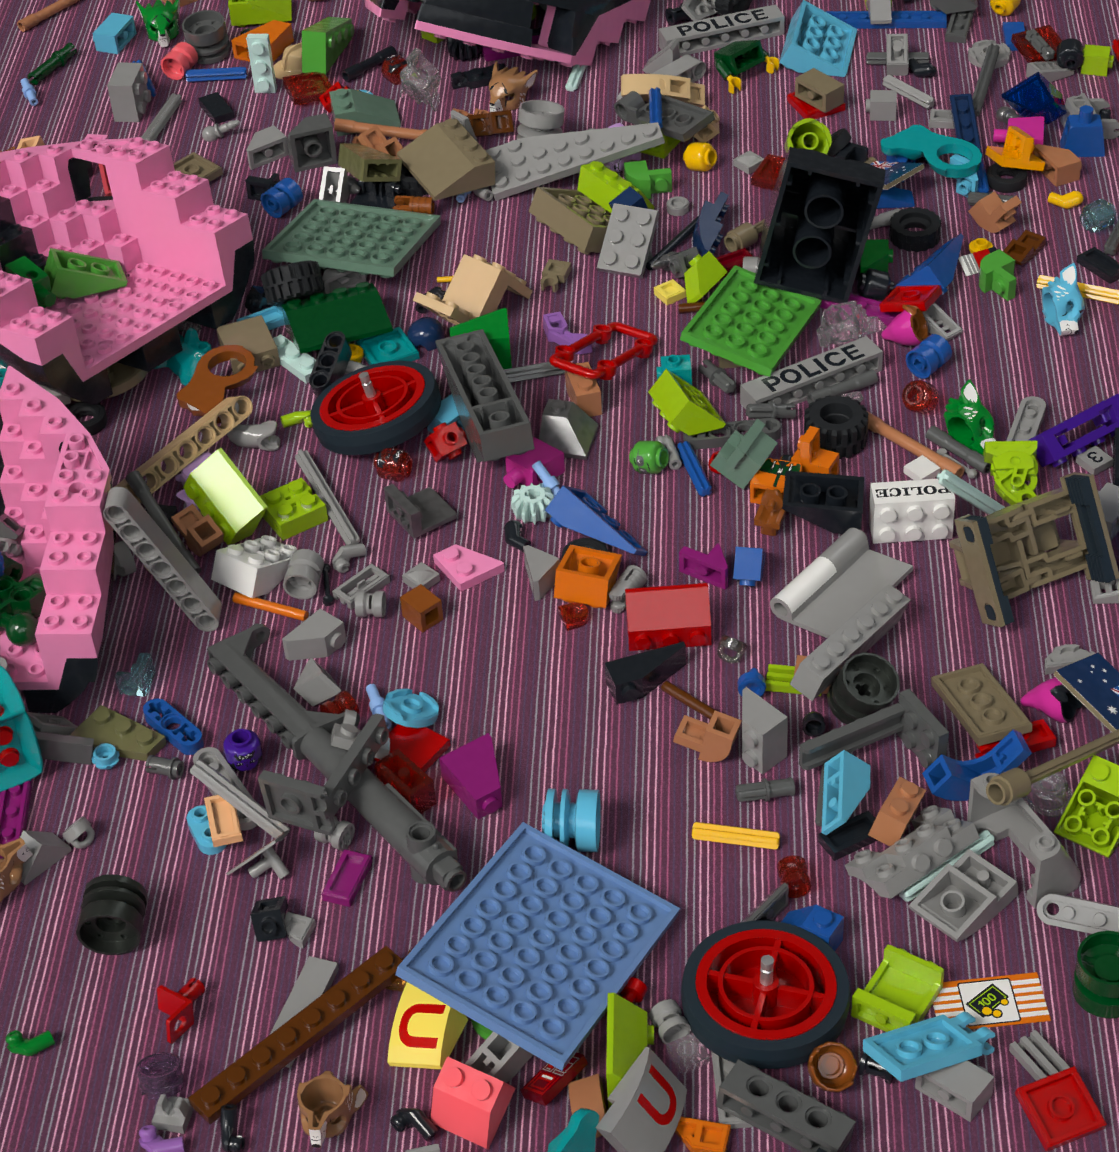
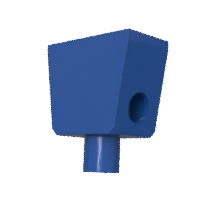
(1084, 134)

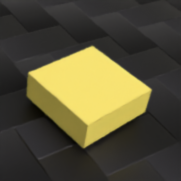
(670, 292)

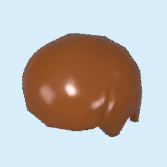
(832, 1067)

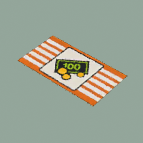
(994, 1000)

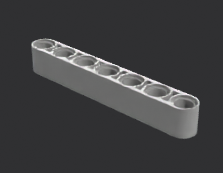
(162, 558)

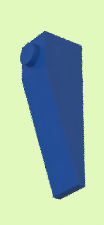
(938, 268)
(584, 514)

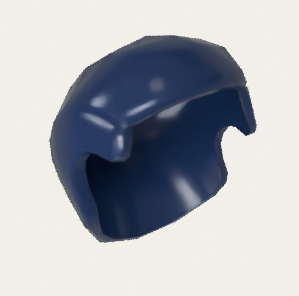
(425, 332)

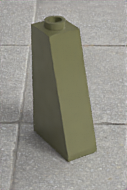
(368, 163)

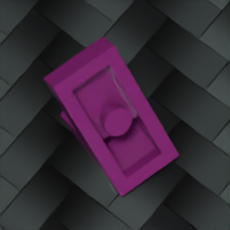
(708, 568)

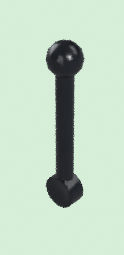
(327, 599)

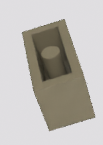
(819, 90)

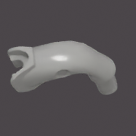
(255, 435)

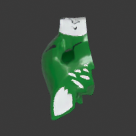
(160, 18)
(969, 419)

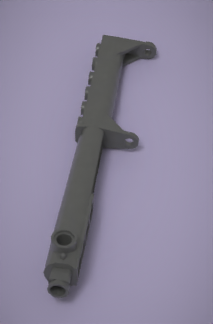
(308, 734)

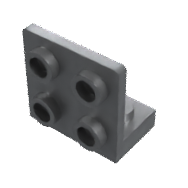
(419, 511)

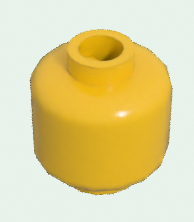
(1004, 7)
(700, 156)

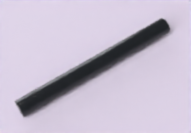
(674, 243)

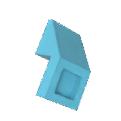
(965, 184)

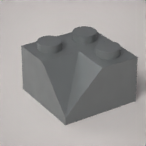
(312, 143)

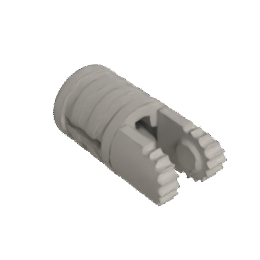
(631, 578)

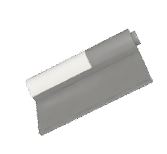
(837, 584)

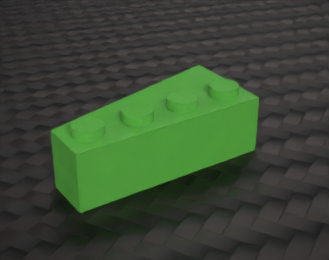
(324, 43)

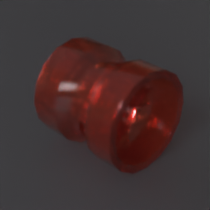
(341, 702)
(794, 872)

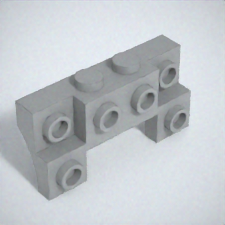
(932, 843)

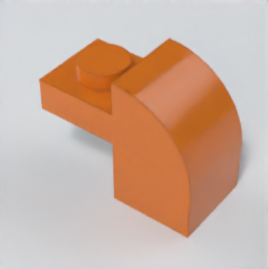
(813, 457)

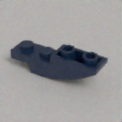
(708, 225)

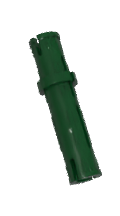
(57, 59)

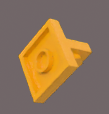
(1016, 151)

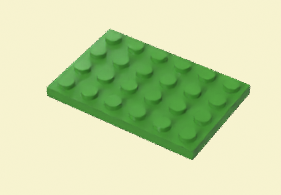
(750, 322)

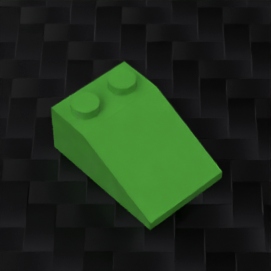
(81, 274)

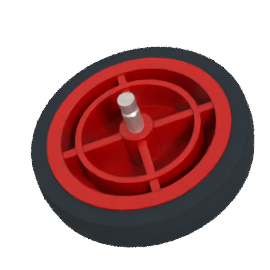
(375, 407)
(765, 993)

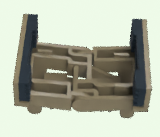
(1016, 544)

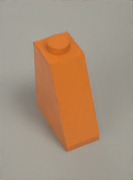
(279, 34)

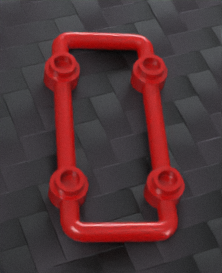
(601, 334)

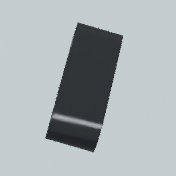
(330, 362)

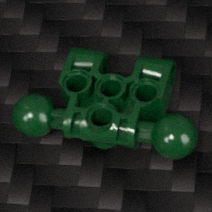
(20, 603)

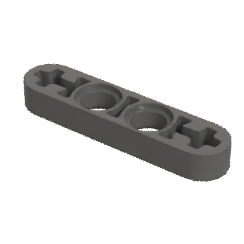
(772, 429)

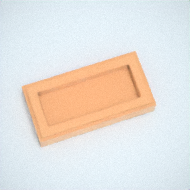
(222, 821)

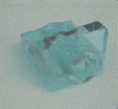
(139, 679)

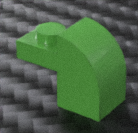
(648, 180)
(998, 274)

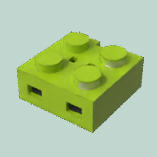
(293, 509)

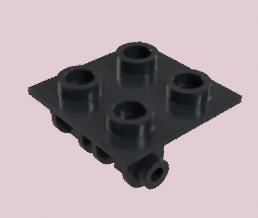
(378, 194)

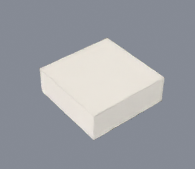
(921, 469)

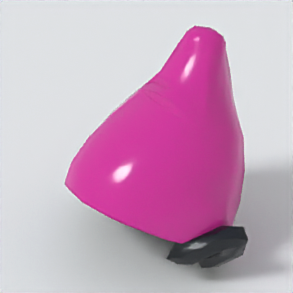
(1053, 700)

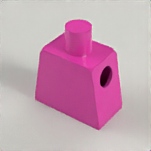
(1031, 125)
(520, 468)

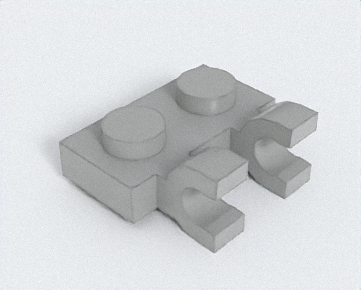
(345, 734)

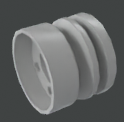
(540, 118)

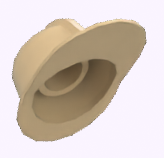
(291, 62)

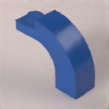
(952, 778)

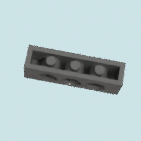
(769, 1109)

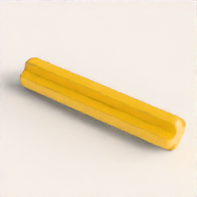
(735, 835)

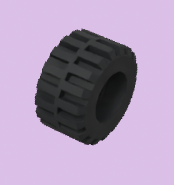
(292, 282)
(841, 424)

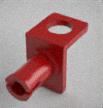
(179, 1006)

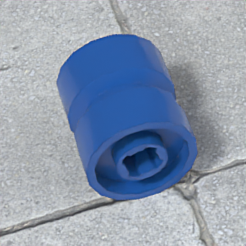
(281, 197)
(928, 356)

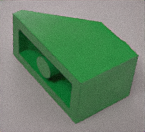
(876, 255)

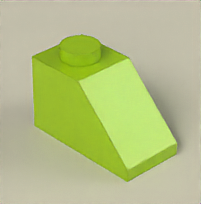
(702, 276)

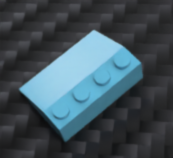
(818, 42)

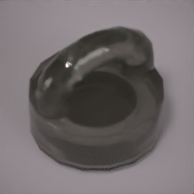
(733, 644)

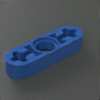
(169, 716)

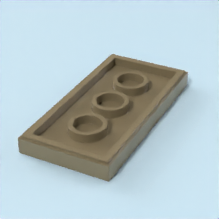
(980, 704)

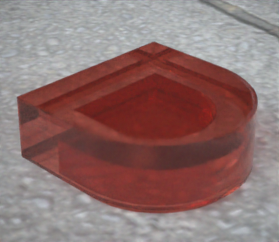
(573, 615)

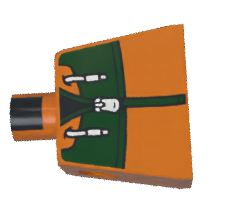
(771, 476)

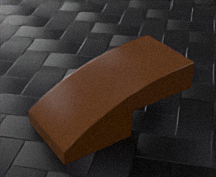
(491, 123)
(1025, 247)

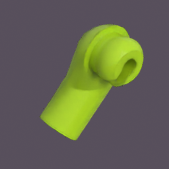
(297, 418)

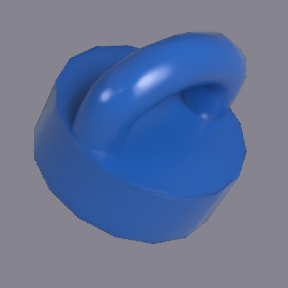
(753, 681)

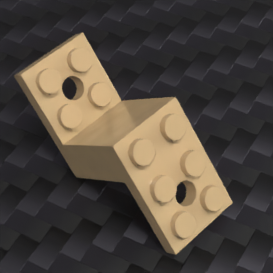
(473, 290)

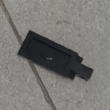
(474, 78)

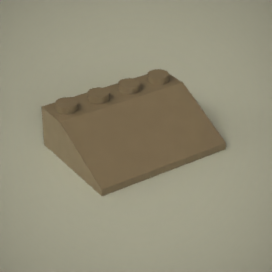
(448, 161)
(572, 216)

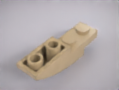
(671, 86)

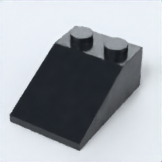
(825, 499)

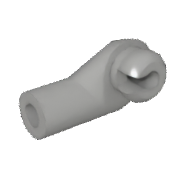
(345, 553)

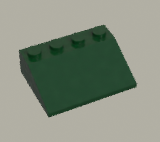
(353, 311)

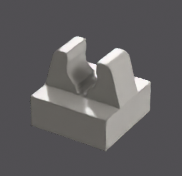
(172, 1114)

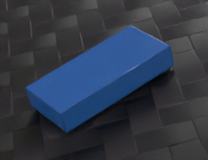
(1010, 28)

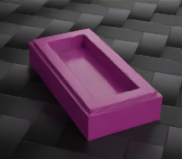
(347, 878)

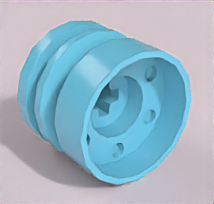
(572, 819)

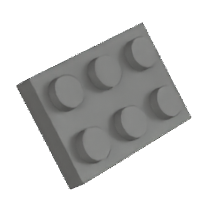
(628, 240)

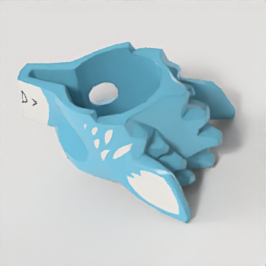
(1063, 302)

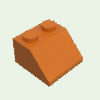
(586, 576)

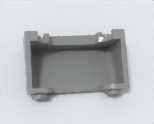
(1053, 865)

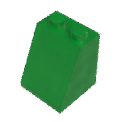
(496, 329)

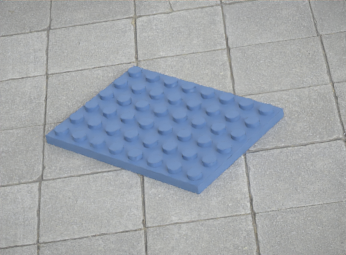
(539, 944)

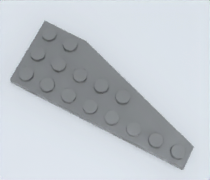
(546, 158)

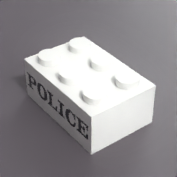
(910, 511)

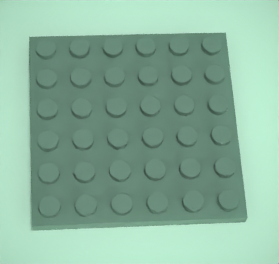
(352, 237)

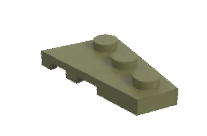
(126, 735)

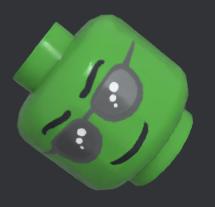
(649, 457)

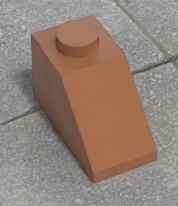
(1060, 164)

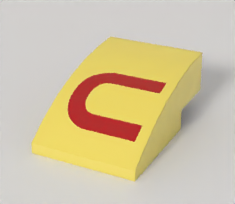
(423, 1030)

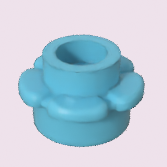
(105, 756)

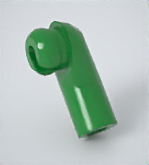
(26, 1046)

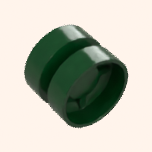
(1097, 974)

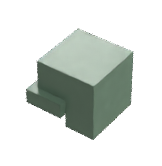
(744, 455)

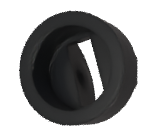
(813, 724)

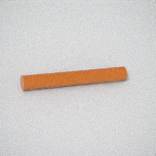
(269, 606)

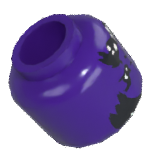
(243, 750)

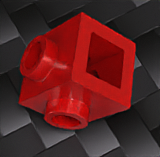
(446, 441)

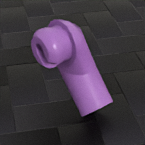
(155, 1143)

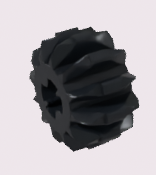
(462, 51)

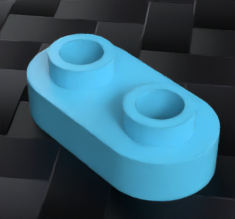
(200, 830)

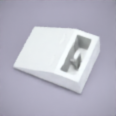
(252, 566)

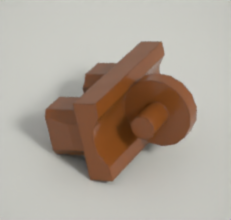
(770, 512)

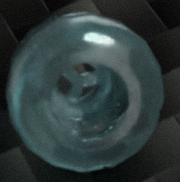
(1098, 215)

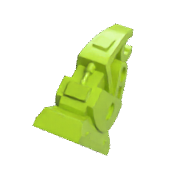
(1011, 467)

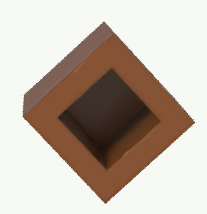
(421, 608)

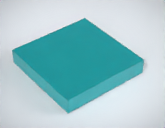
(388, 347)

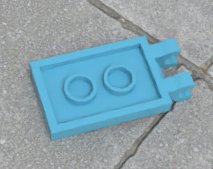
(928, 1045)

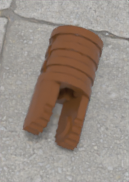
(415, 204)

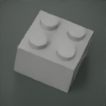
(128, 92)

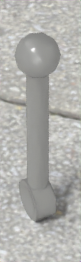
(971, 473)

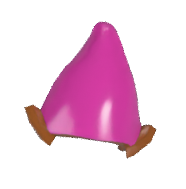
(907, 328)

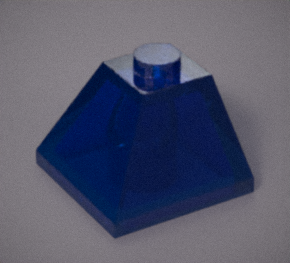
(1036, 98)

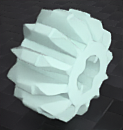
(530, 503)

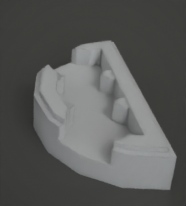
(1063, 656)

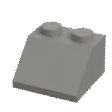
(762, 733)

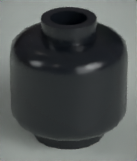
(1070, 54)
(875, 284)

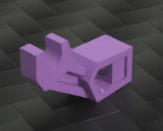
(557, 331)

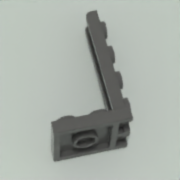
(908, 719)
(315, 805)

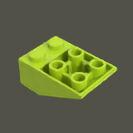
(259, 11)
(1094, 809)

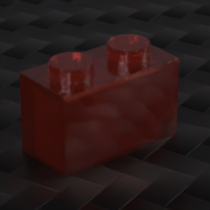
(407, 780)

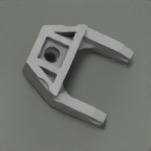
(1073, 107)

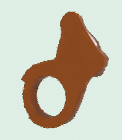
(209, 390)

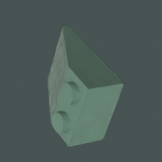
(363, 108)

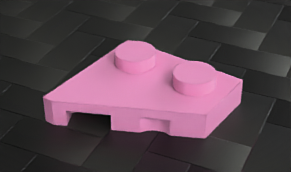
(466, 566)

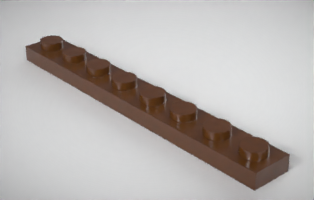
(296, 1035)

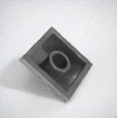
(568, 429)

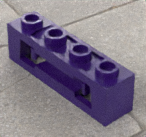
(1051, 449)

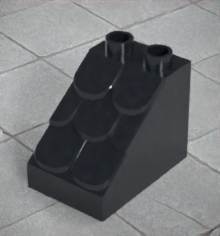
(818, 224)

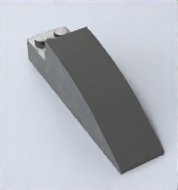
(484, 397)

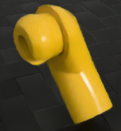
(1066, 201)

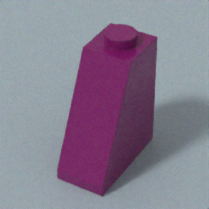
(474, 776)

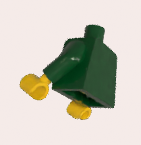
(740, 57)

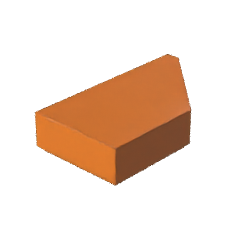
(703, 1135)

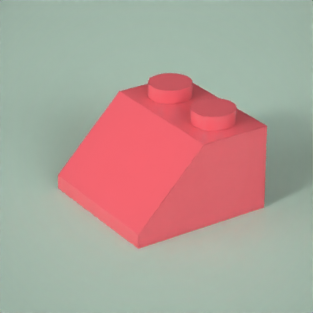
(469, 1102)

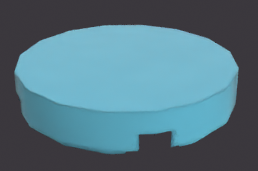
(410, 709)

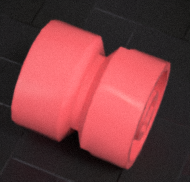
(179, 60)

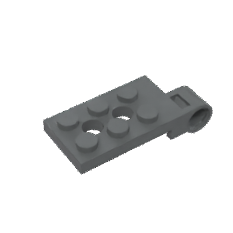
(678, 117)

